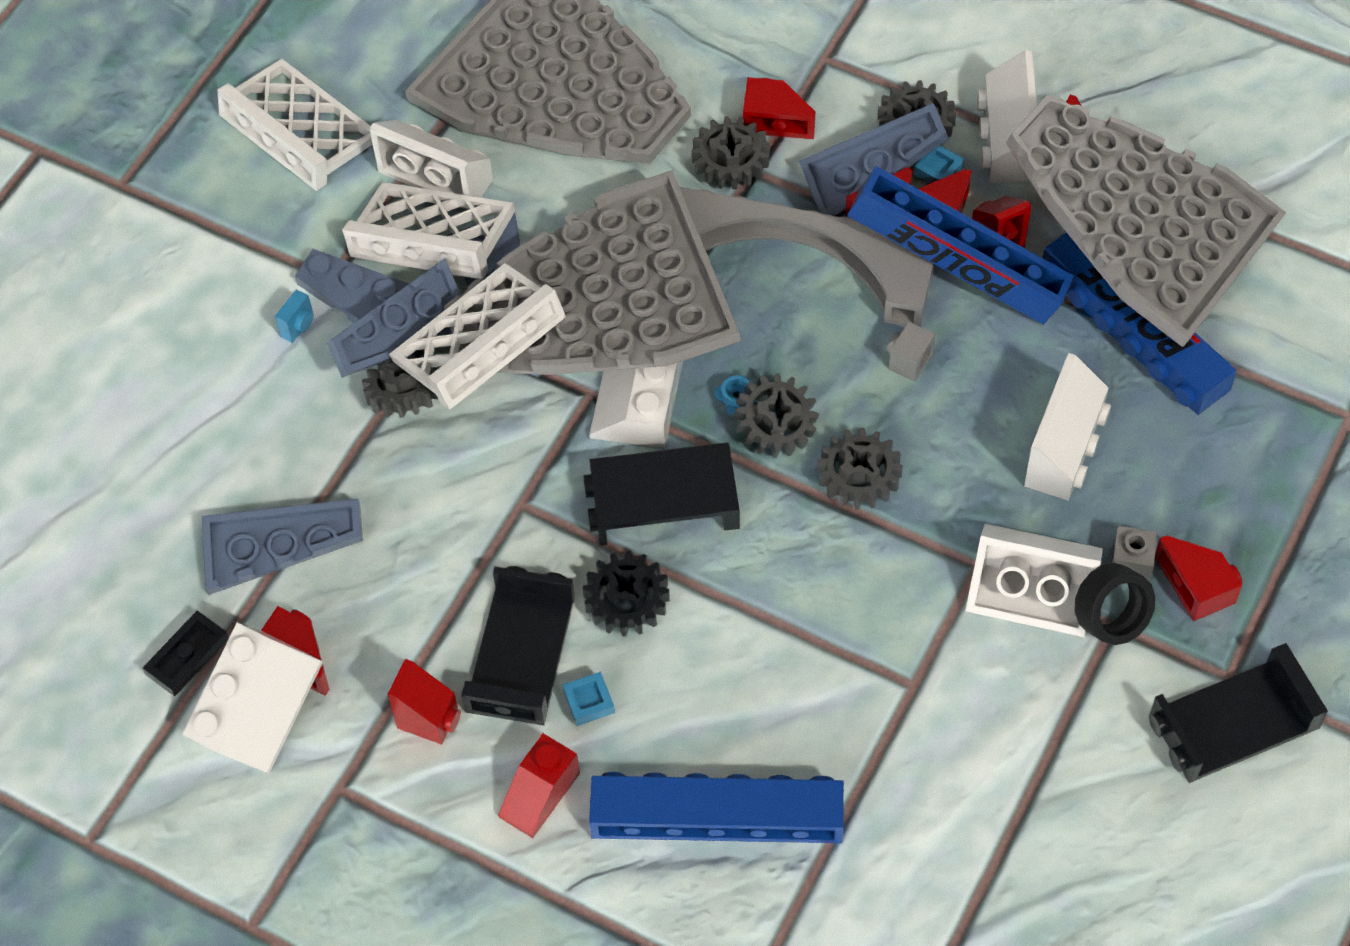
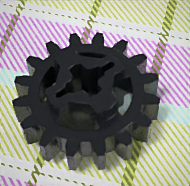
(629, 607)

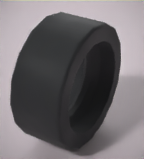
(1095, 590)

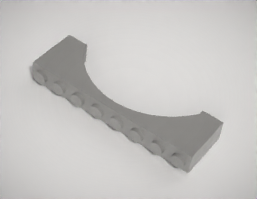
(890, 271)

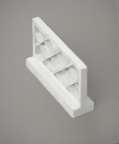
(277, 135)
(422, 247)
(488, 348)

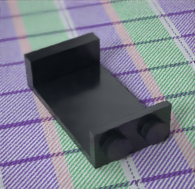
(662, 488)
(520, 646)
(1238, 716)

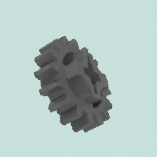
(913, 98)
(746, 145)
(401, 389)
(762, 423)
(859, 468)

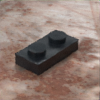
(185, 653)

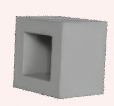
(911, 350)
(1135, 549)

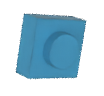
(938, 165)
(294, 316)
(588, 698)

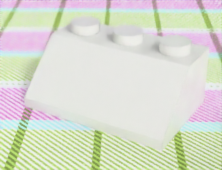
(1006, 102)
(429, 160)
(636, 405)
(1068, 431)
(1030, 578)
(252, 697)

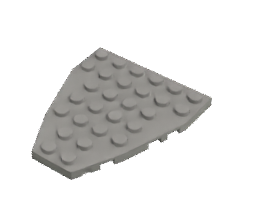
(554, 81)
(1142, 214)
(628, 283)

